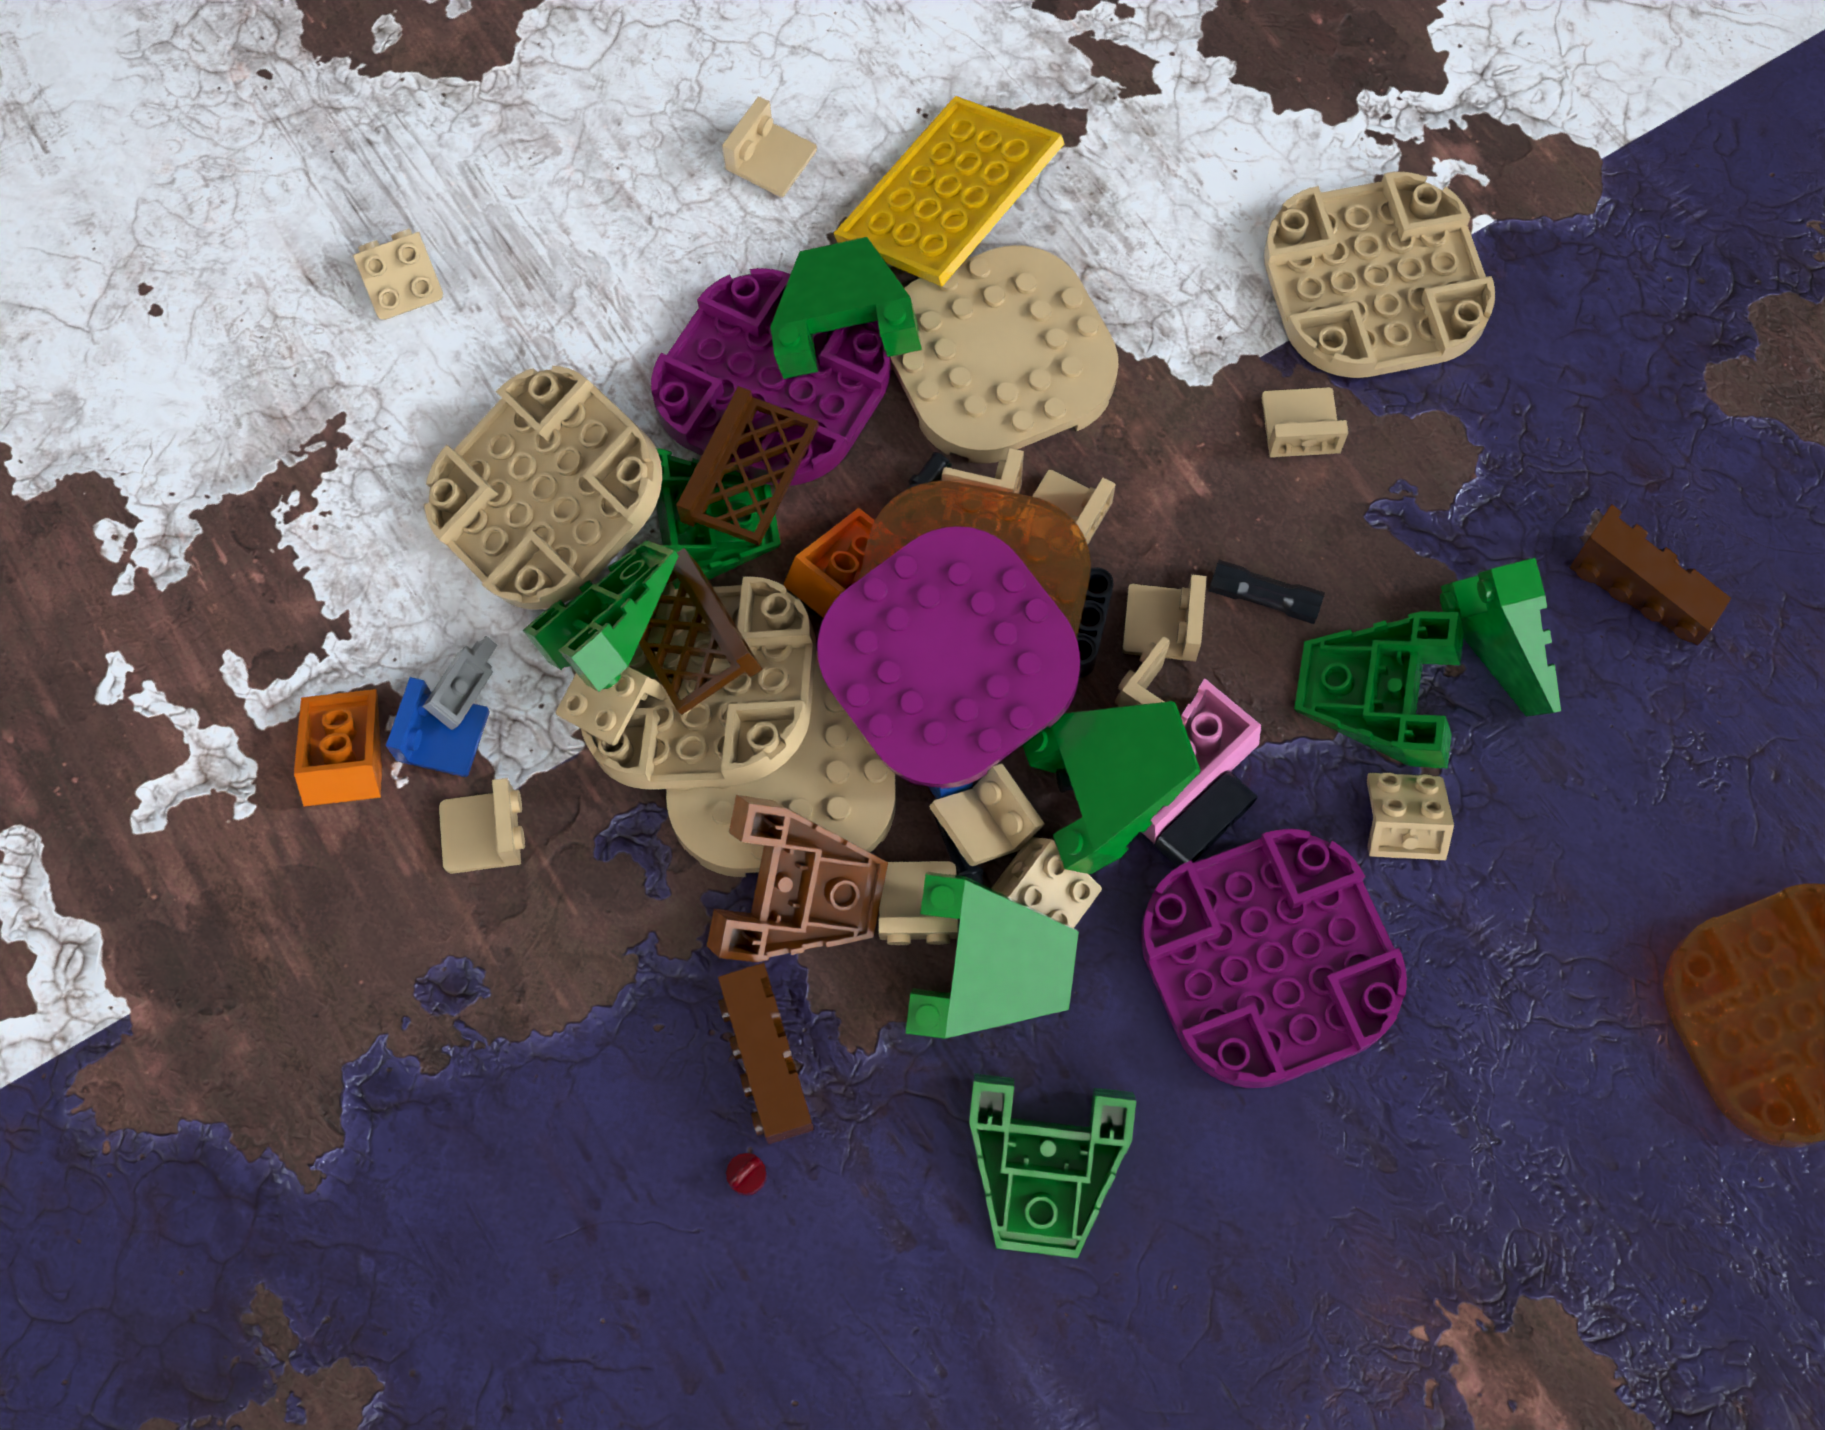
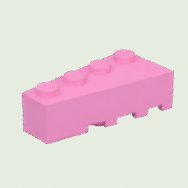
(1220, 739)

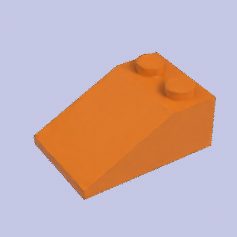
(830, 562)
(338, 748)

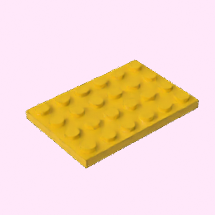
(950, 188)

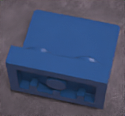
(428, 743)

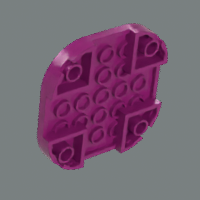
(732, 347)
(949, 656)
(1272, 959)

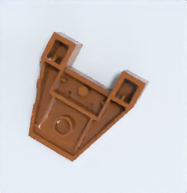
(807, 890)

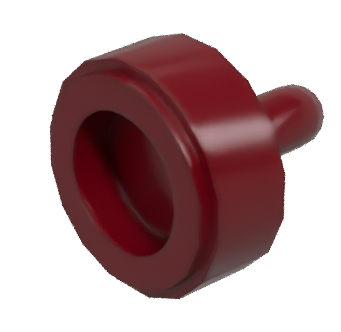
(746, 1174)

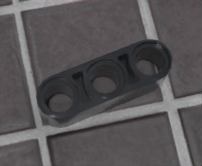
(1095, 608)
(1206, 820)

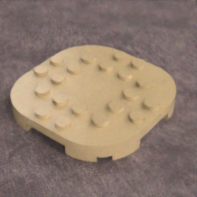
(1377, 276)
(1006, 354)
(544, 488)
(742, 727)
(829, 780)

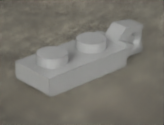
(461, 683)

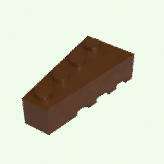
(1649, 578)
(765, 1054)

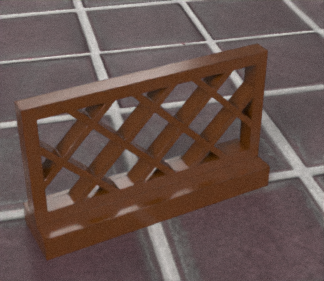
(717, 462)
(717, 621)

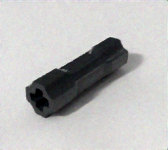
(1240, 583)

